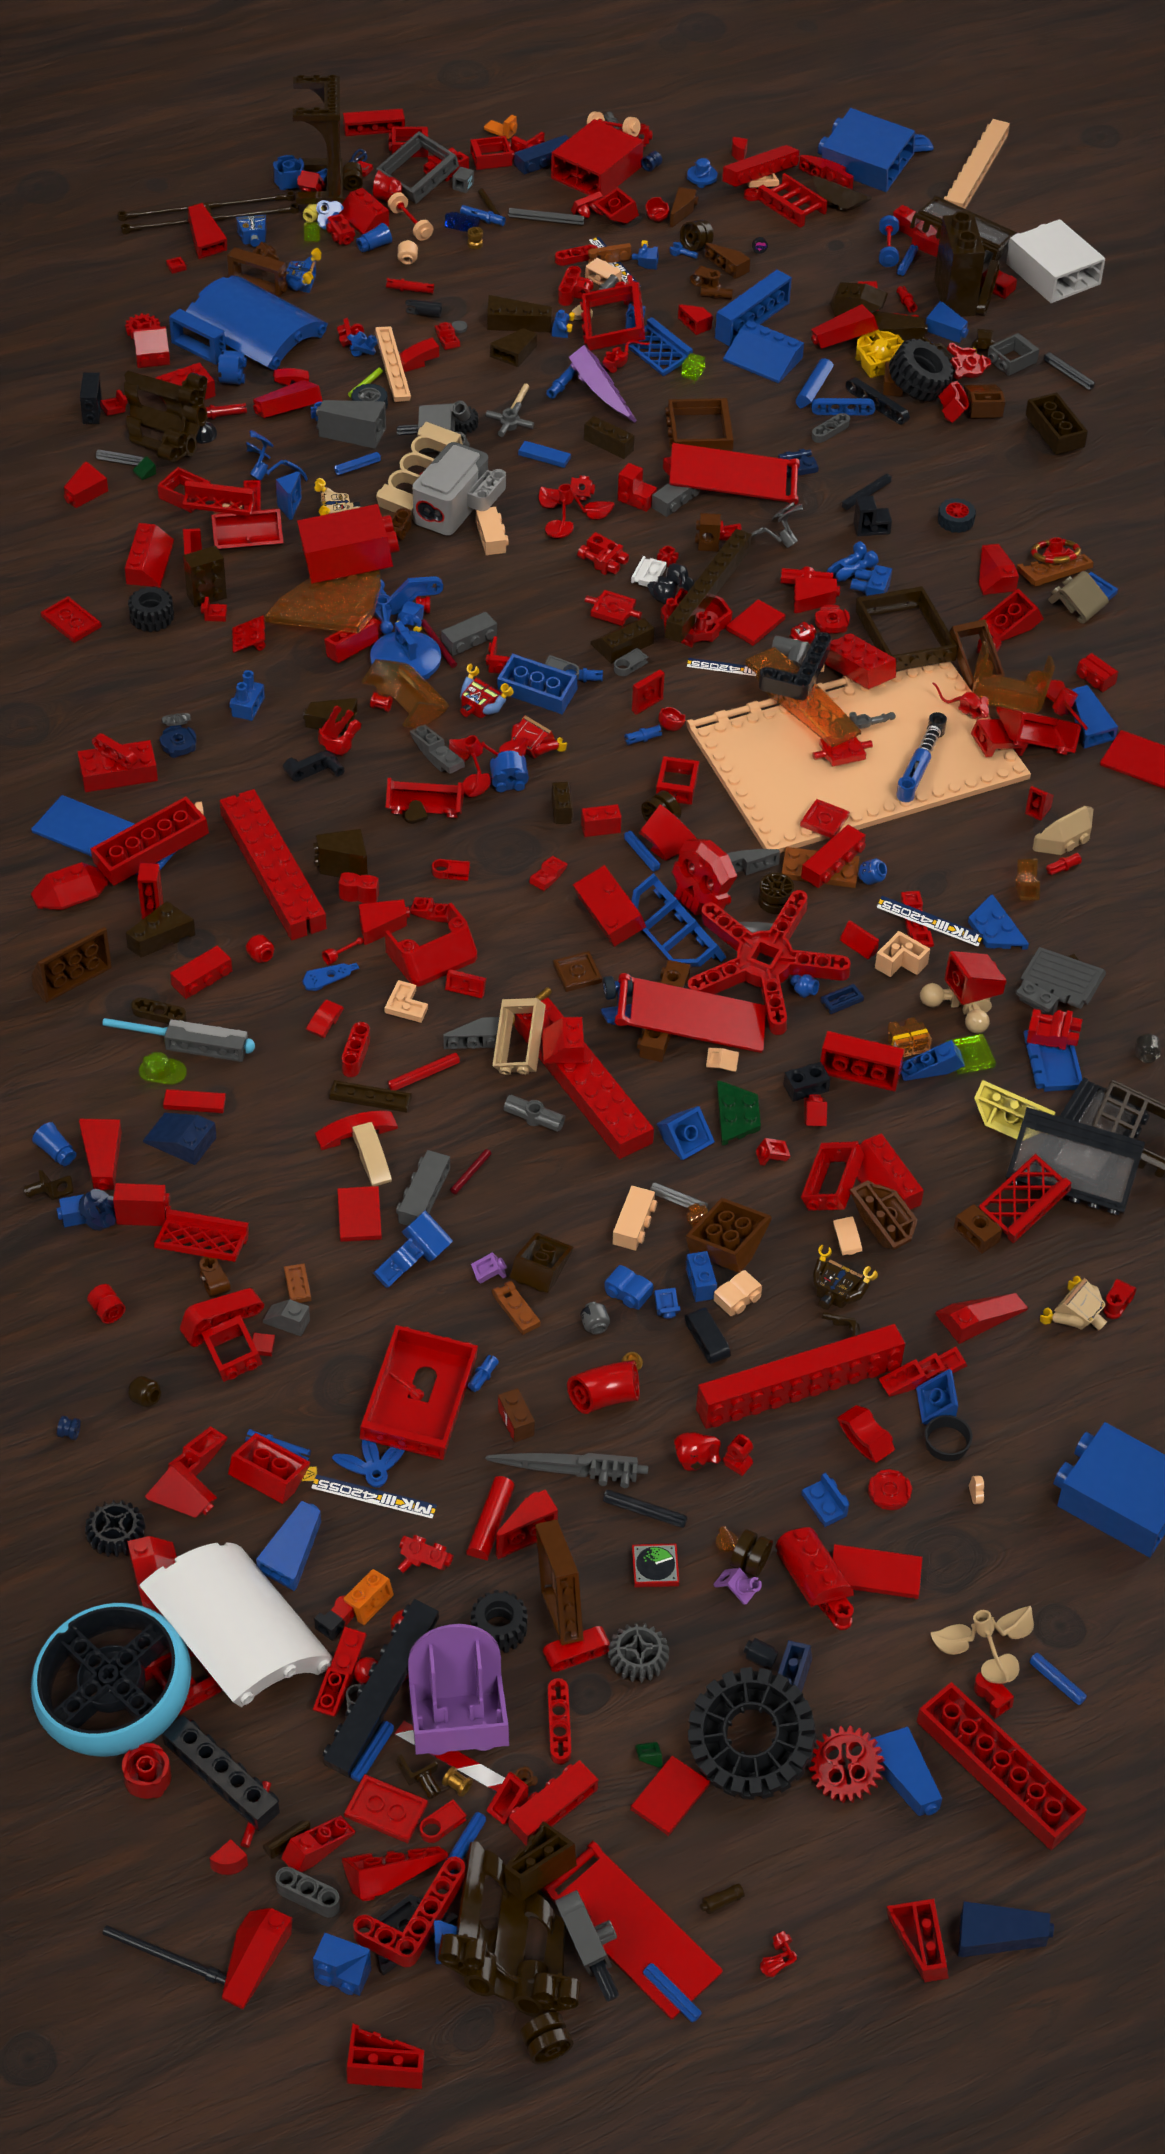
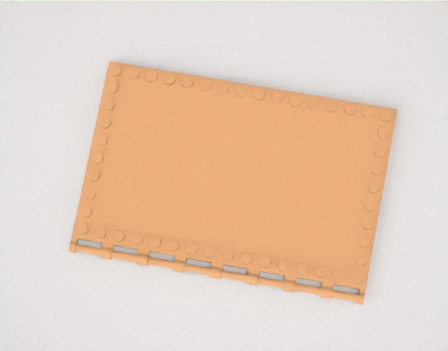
(775, 780)

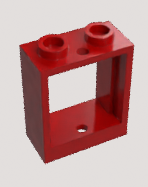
(405, 134)
(488, 145)
(167, 486)
(683, 793)
(223, 1333)

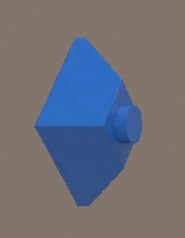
(686, 1132)

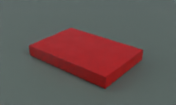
(71, 619)
(755, 622)
(359, 1213)
(670, 1795)
(386, 1808)

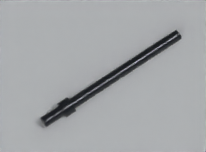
(211, 1974)

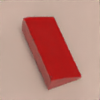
(859, 940)

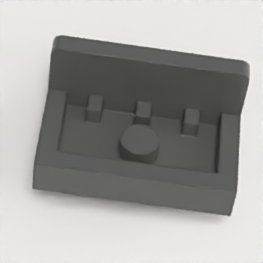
(1038, 998)

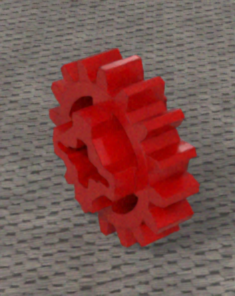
(140, 322)

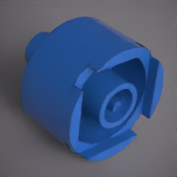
(287, 171)
(231, 367)
(509, 771)

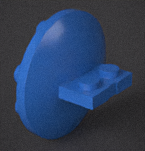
(410, 648)

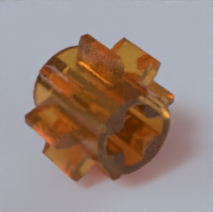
(696, 1213)

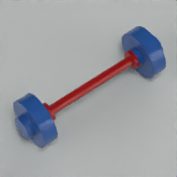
(889, 255)

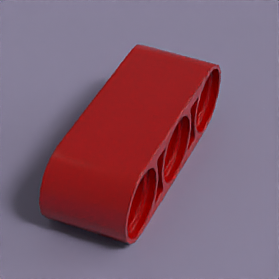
(355, 1049)
(569, 1655)

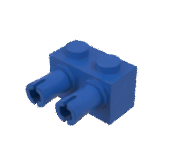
(878, 580)
(247, 698)

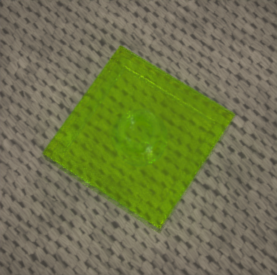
(974, 1053)

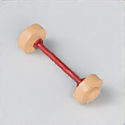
(630, 125)
(422, 229)

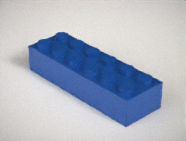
(754, 305)

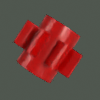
(667, 555)

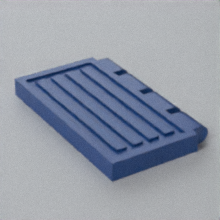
(1054, 1067)

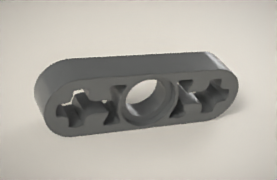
(838, 422)

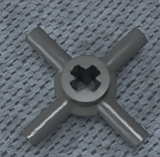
(509, 419)

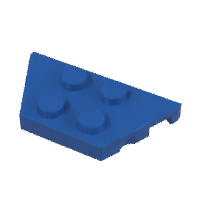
(996, 926)

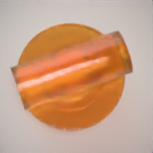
(726, 1540)

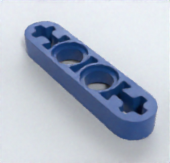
(843, 404)

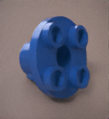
(702, 173)

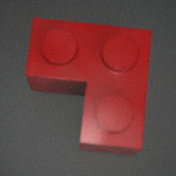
(633, 489)

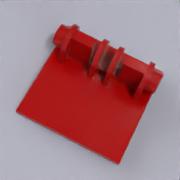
(249, 634)

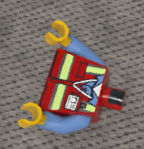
(481, 698)

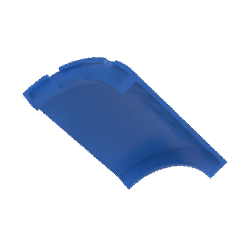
(255, 319)

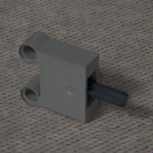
(440, 415)
(589, 1941)

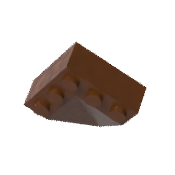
(729, 1234)

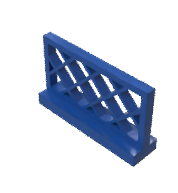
(668, 341)

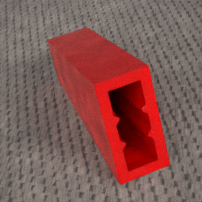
(206, 233)
(844, 327)
(287, 399)
(102, 1147)

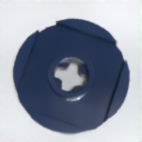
(186, 742)
(104, 1202)

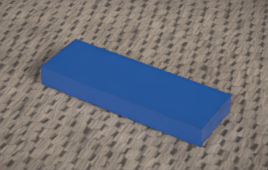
(544, 454)

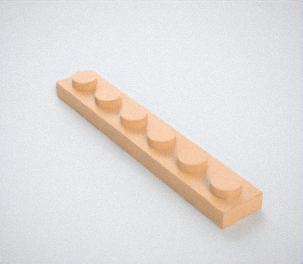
(392, 364)

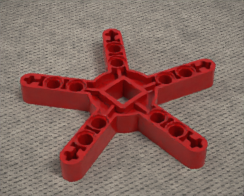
(773, 944)

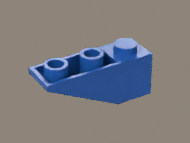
(934, 1062)

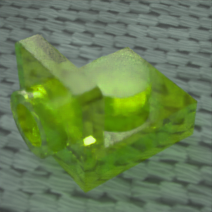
(312, 231)

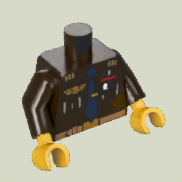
(838, 1283)

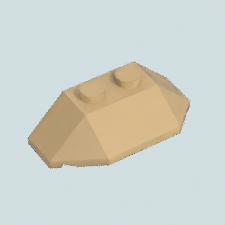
(1065, 832)

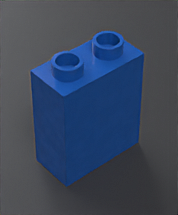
(869, 148)
(1117, 1488)

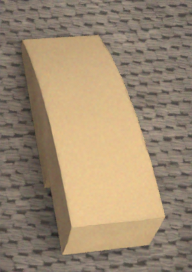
(371, 1154)

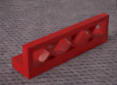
(219, 495)

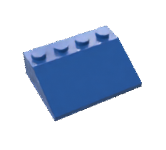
(764, 351)

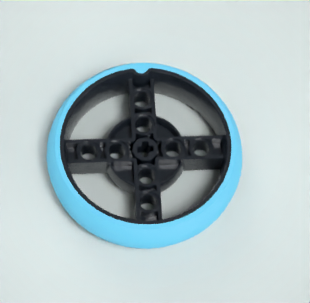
(71, 1640)

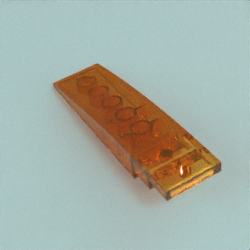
(816, 711)

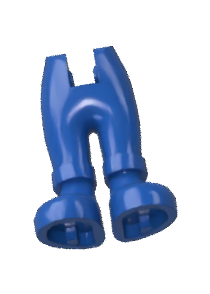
(847, 566)

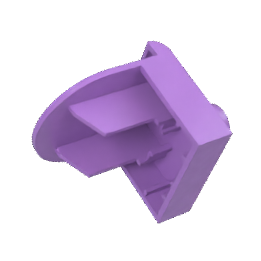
(457, 1691)

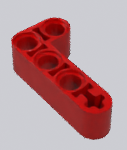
(216, 1311)

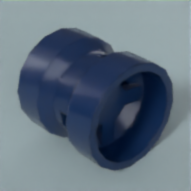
(651, 161)

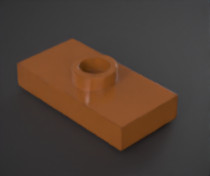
(297, 1283)

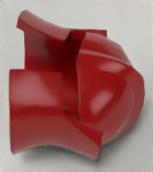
(385, 186)

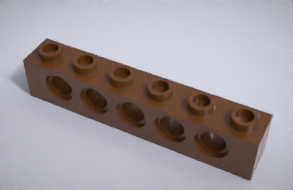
(655, 1043)

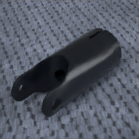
(424, 308)

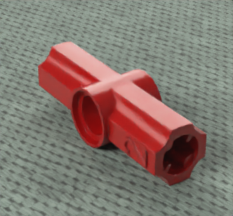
(788, 575)

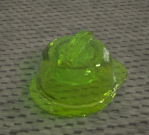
(161, 1069)

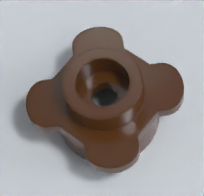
(526, 1773)

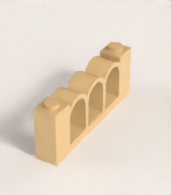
(428, 437)

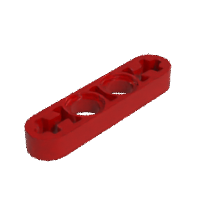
(559, 1721)

